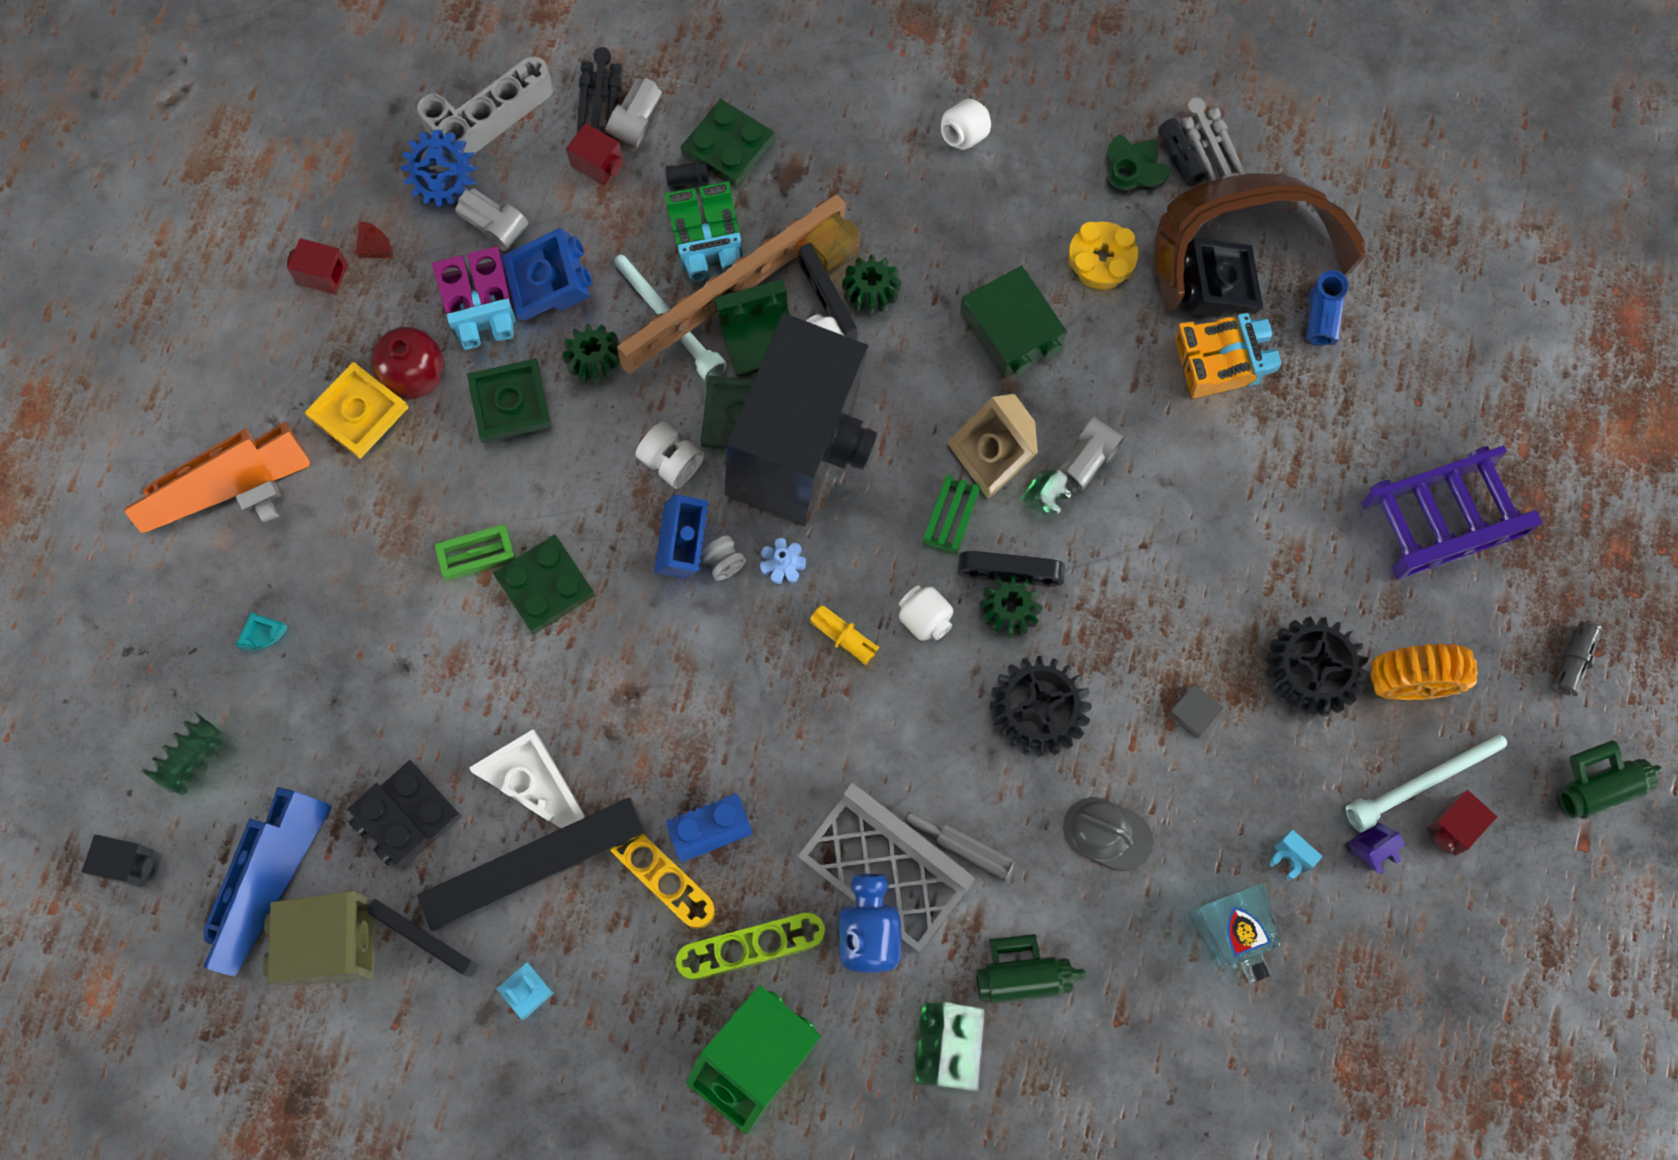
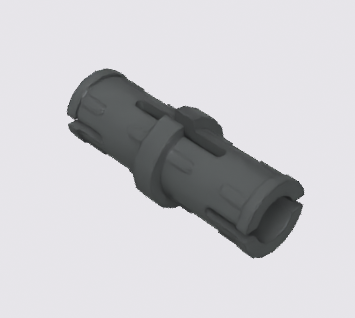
(1578, 658)

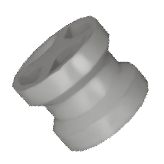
(722, 558)

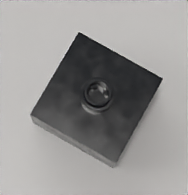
(798, 420)

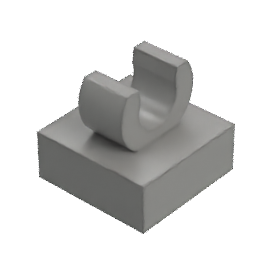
(260, 499)

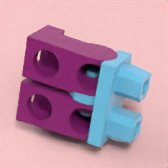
(478, 308)

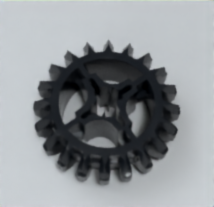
(1346, 667)
(1044, 721)

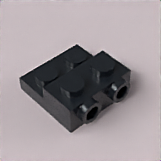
(1220, 278)
(402, 815)

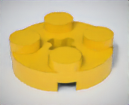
(1108, 237)

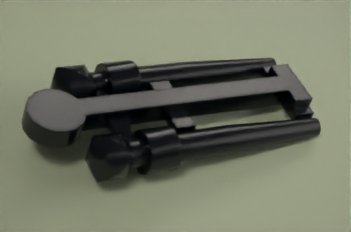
(602, 57)

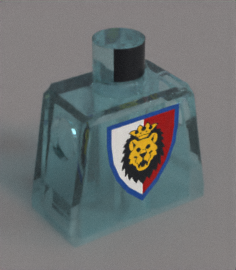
(1239, 930)

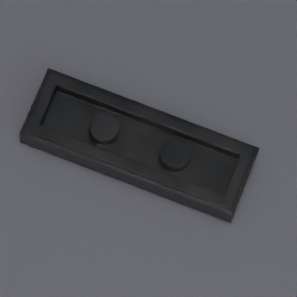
(825, 290)
(422, 938)

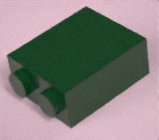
(1013, 322)

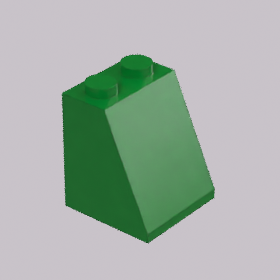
(752, 1058)

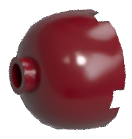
(408, 362)

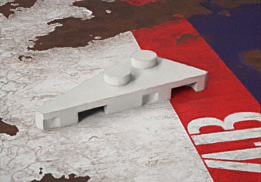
(532, 778)

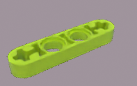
(749, 940)

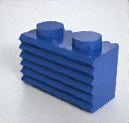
(681, 536)
(708, 828)

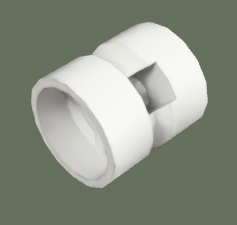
(665, 451)

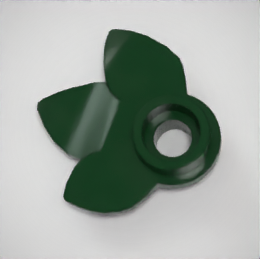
(1137, 161)

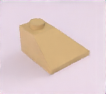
(996, 442)

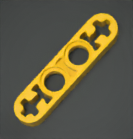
(655, 871)

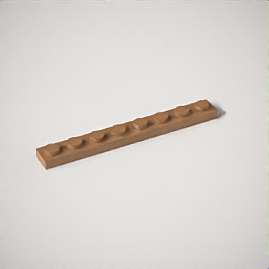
(744, 274)

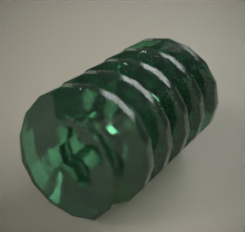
(187, 755)

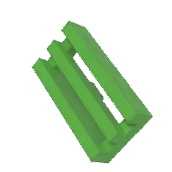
(479, 565)

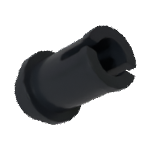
(687, 174)

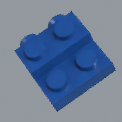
(547, 274)

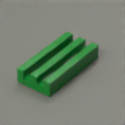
(960, 487)

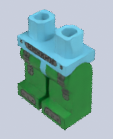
(707, 243)

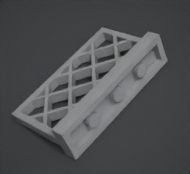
(906, 839)

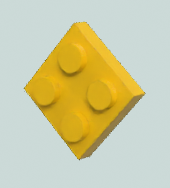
(356, 410)

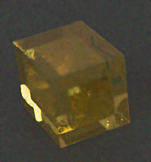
(835, 242)

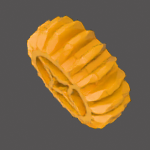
(1424, 672)

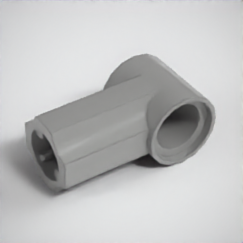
(631, 118)
(498, 223)
(1093, 447)

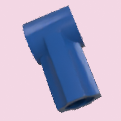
(1326, 310)

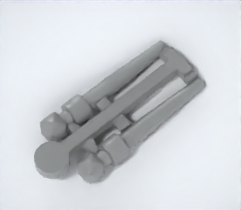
(1196, 108)

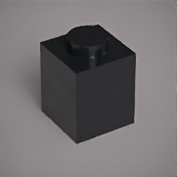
(118, 861)

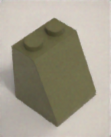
(320, 940)

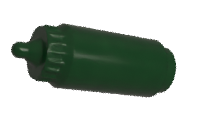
(1607, 787)
(1024, 978)

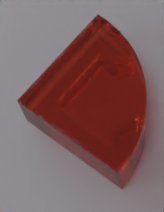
(372, 242)

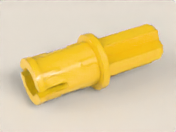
(844, 634)

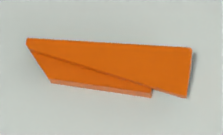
(218, 475)

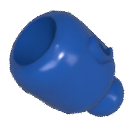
(869, 928)

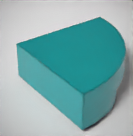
(260, 633)

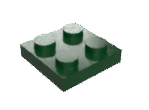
(728, 142)
(509, 400)
(544, 584)

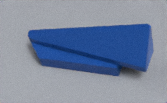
(259, 876)

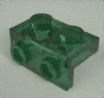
(949, 1046)

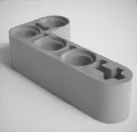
(525, 83)

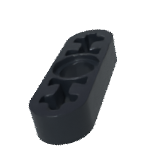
(996, 565)

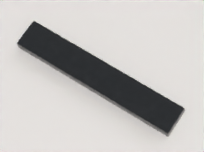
(531, 864)

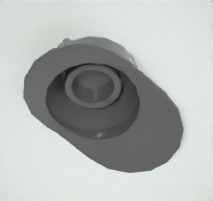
(1108, 833)

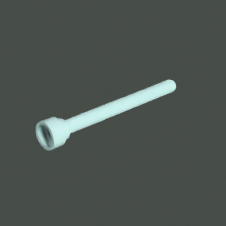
(706, 361)
(1365, 813)

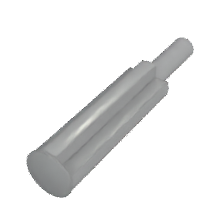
(965, 847)

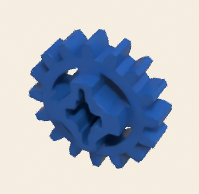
(438, 152)

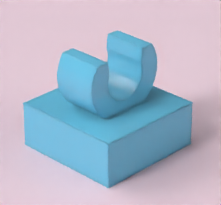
(1297, 852)
(525, 991)

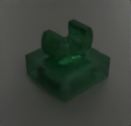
(1045, 489)

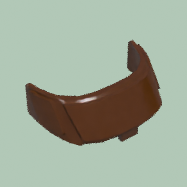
(1231, 193)

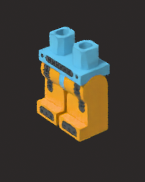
(1225, 354)

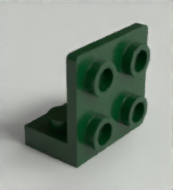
(749, 322)

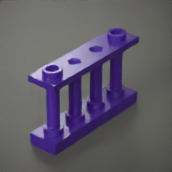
(1448, 546)

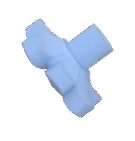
(782, 561)

